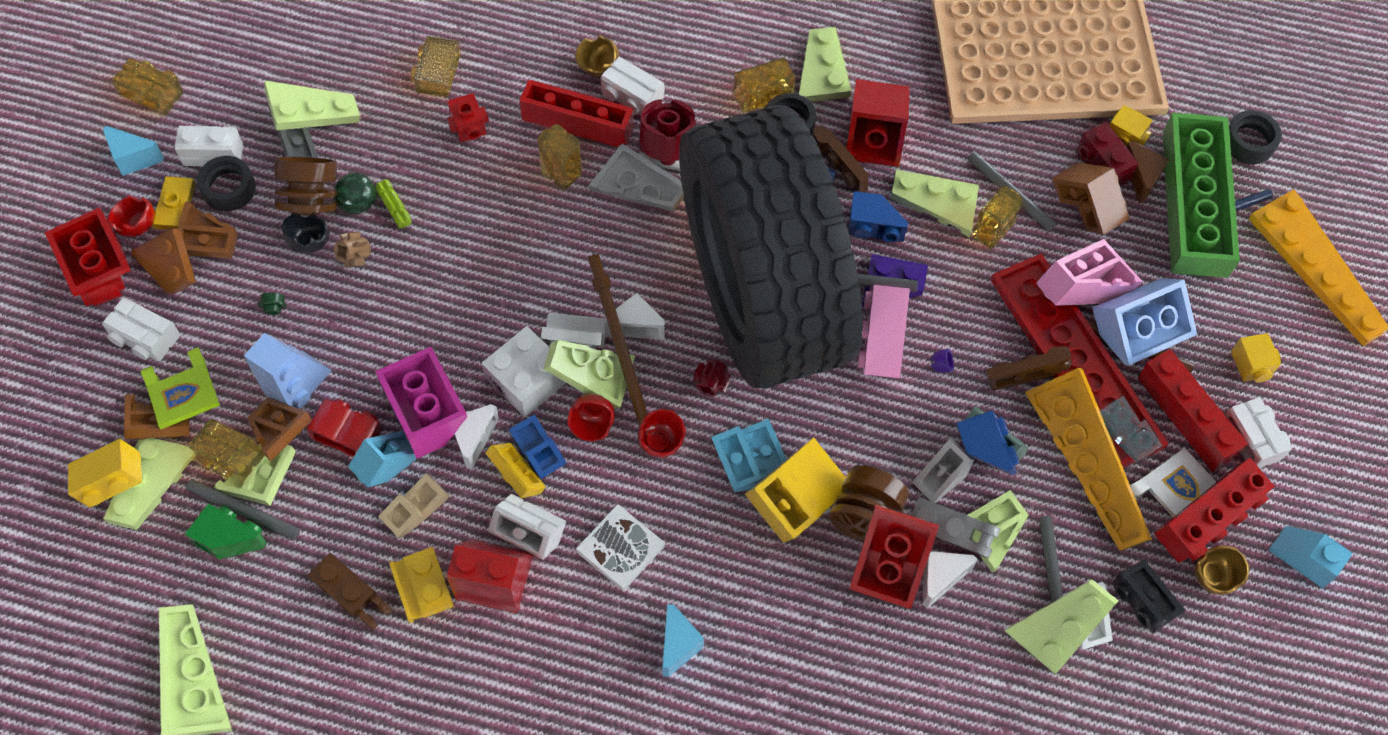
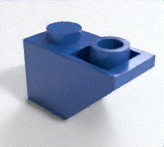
(875, 218)
(986, 442)

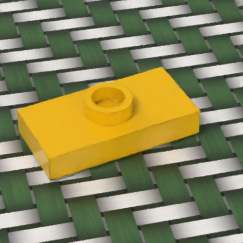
(171, 201)
(515, 470)

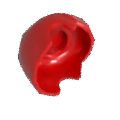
(132, 216)
(591, 417)
(661, 433)

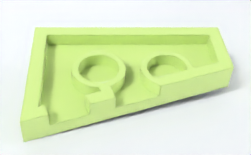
(824, 67)
(309, 107)
(943, 198)
(588, 369)
(160, 467)
(1062, 626)

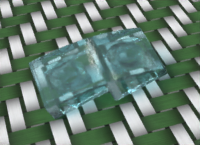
(1132, 435)

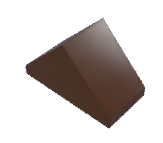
(1148, 171)

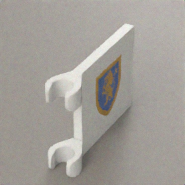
(1175, 482)

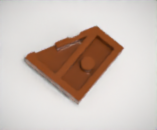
(205, 234)
(167, 261)
(142, 423)
(276, 425)

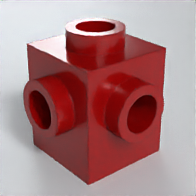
(467, 117)

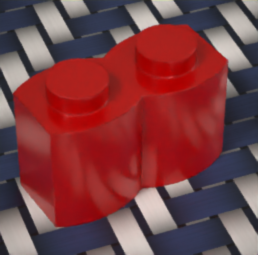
(341, 427)

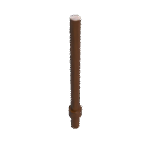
(602, 285)

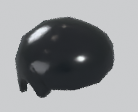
(305, 233)

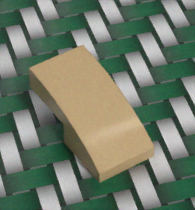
(414, 507)

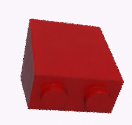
(878, 122)
(489, 574)

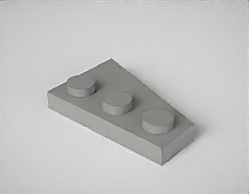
(638, 180)

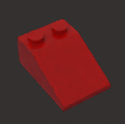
(87, 251)
(893, 556)

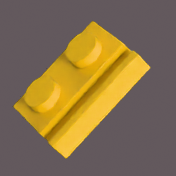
(421, 584)

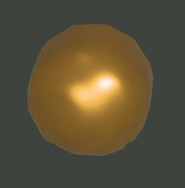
(596, 55)
(1222, 570)

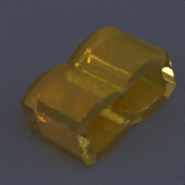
(997, 217)

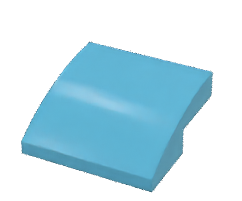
(749, 454)

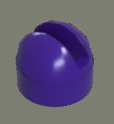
(943, 361)

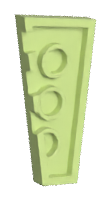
(187, 680)

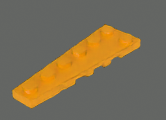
(1311, 254)
(1082, 436)

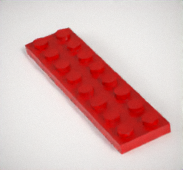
(1065, 325)

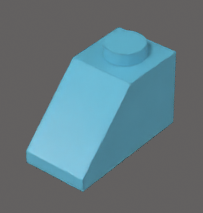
(382, 458)
(1311, 554)

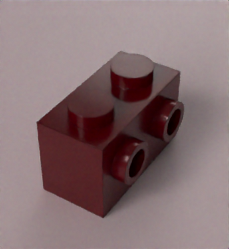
(1104, 148)

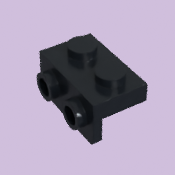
(1147, 596)

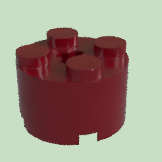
(662, 129)

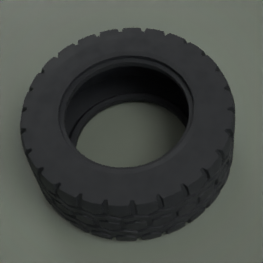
(771, 245)

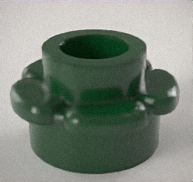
(272, 303)

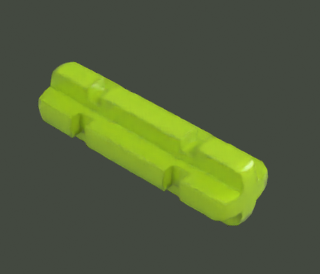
(393, 203)

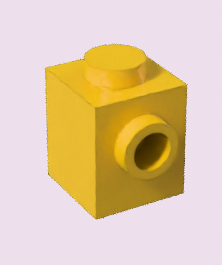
(1131, 126)
(1256, 358)

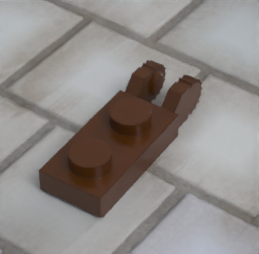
(841, 158)
(1029, 368)
(347, 589)

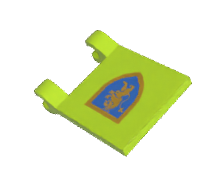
(183, 393)

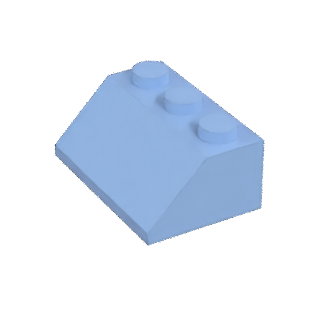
(1146, 319)

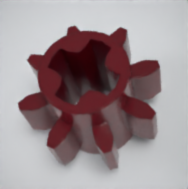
(711, 377)

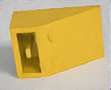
(797, 491)

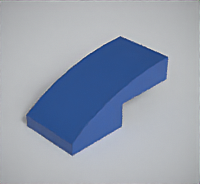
(537, 447)

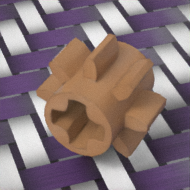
(352, 249)

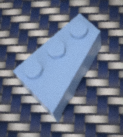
(285, 371)

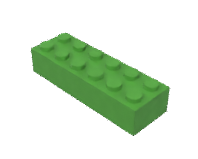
(1200, 196)

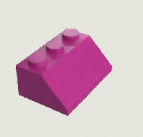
(422, 401)

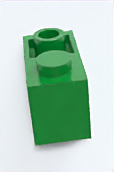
(223, 535)

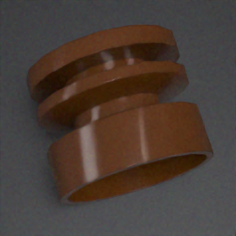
(305, 184)
(861, 492)

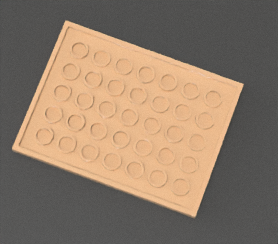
(1047, 59)

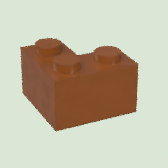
(1095, 193)

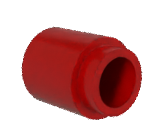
(104, 292)

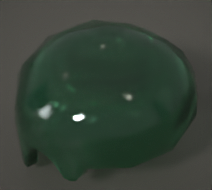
(355, 193)

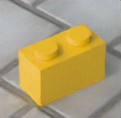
(104, 473)

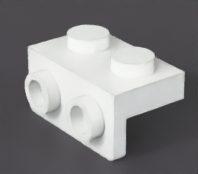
(575, 329)

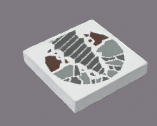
(620, 547)

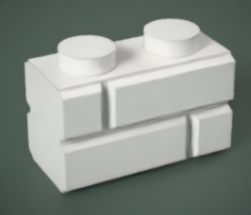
(630, 85)
(203, 143)
(140, 329)
(1258, 428)
(526, 526)

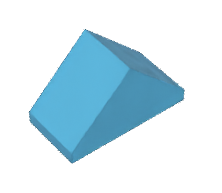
(131, 151)
(681, 641)

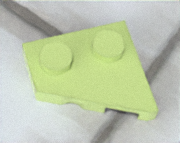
(1007, 515)

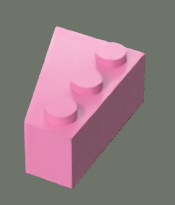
(1088, 277)
(884, 331)

